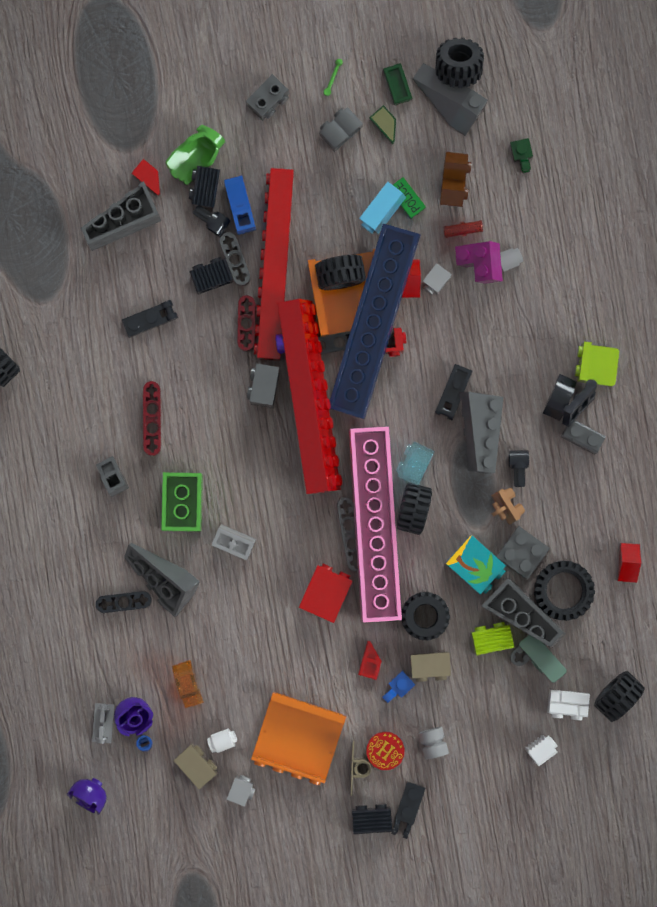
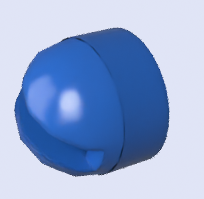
(144, 739)

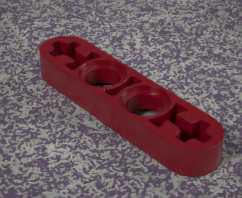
(151, 418)

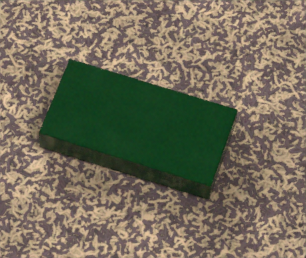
(397, 84)

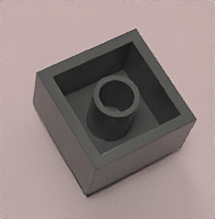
(264, 386)

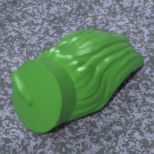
(196, 151)

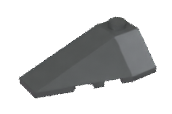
(456, 105)

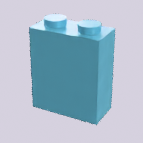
(382, 208)

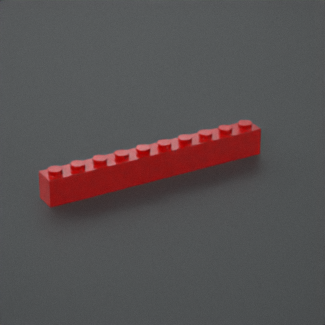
(275, 261)

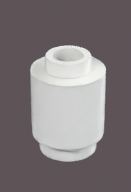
(222, 740)

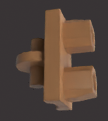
(505, 508)

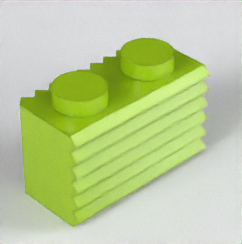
(492, 639)

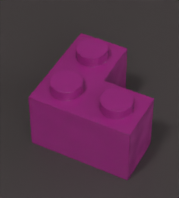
(484, 258)

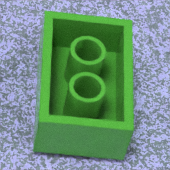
(182, 502)

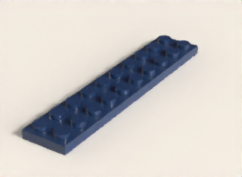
(374, 320)

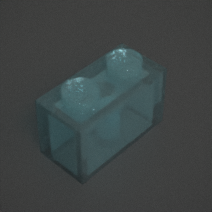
(415, 463)

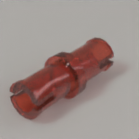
(463, 229)

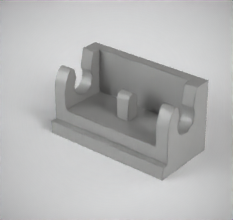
(233, 542)

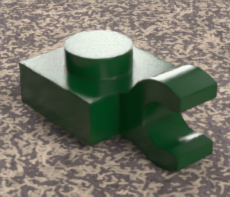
(522, 152)

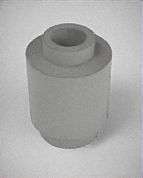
(510, 259)

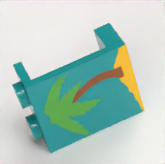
(476, 565)

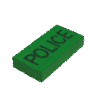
(412, 204)

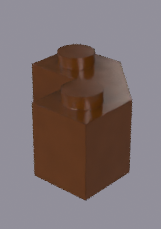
(454, 177)

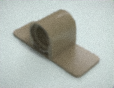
(354, 772)

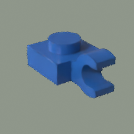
(399, 685)

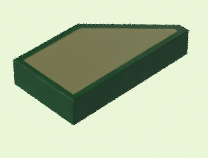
(385, 123)

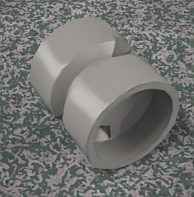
(433, 743)

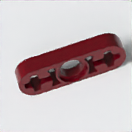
(240, 337)

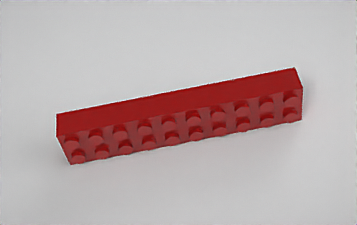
(309, 396)

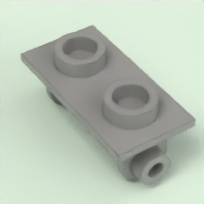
(103, 723)

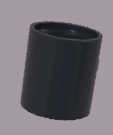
(215, 221)
(519, 462)

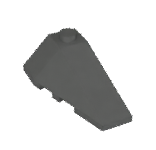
(169, 582)

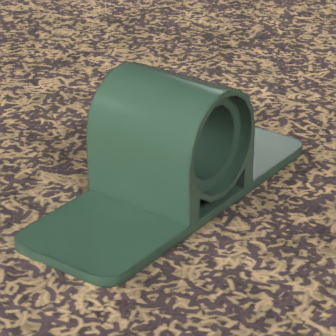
(543, 658)

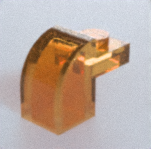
(187, 684)

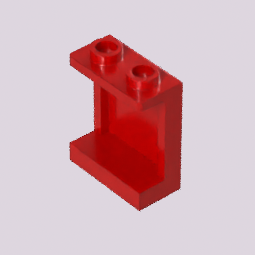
(326, 593)

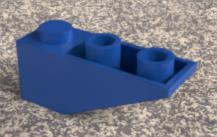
(240, 205)

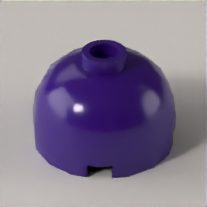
(133, 716)
(89, 794)

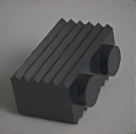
(205, 186)
(211, 275)
(372, 819)

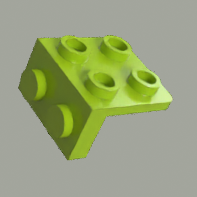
(597, 364)

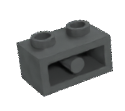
(267, 98)

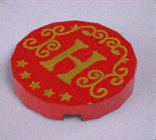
(385, 750)

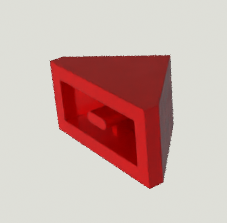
(413, 283)
(629, 562)

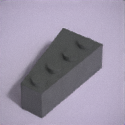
(482, 430)

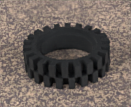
(586, 584)

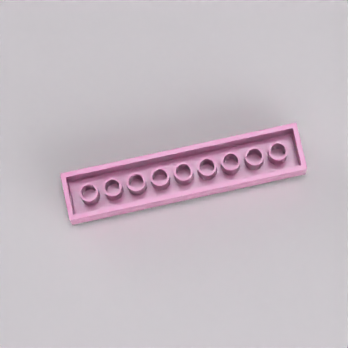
(375, 524)

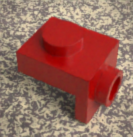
(399, 340)

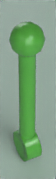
(327, 91)

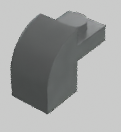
(112, 476)

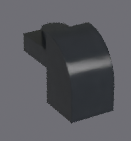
(560, 397)

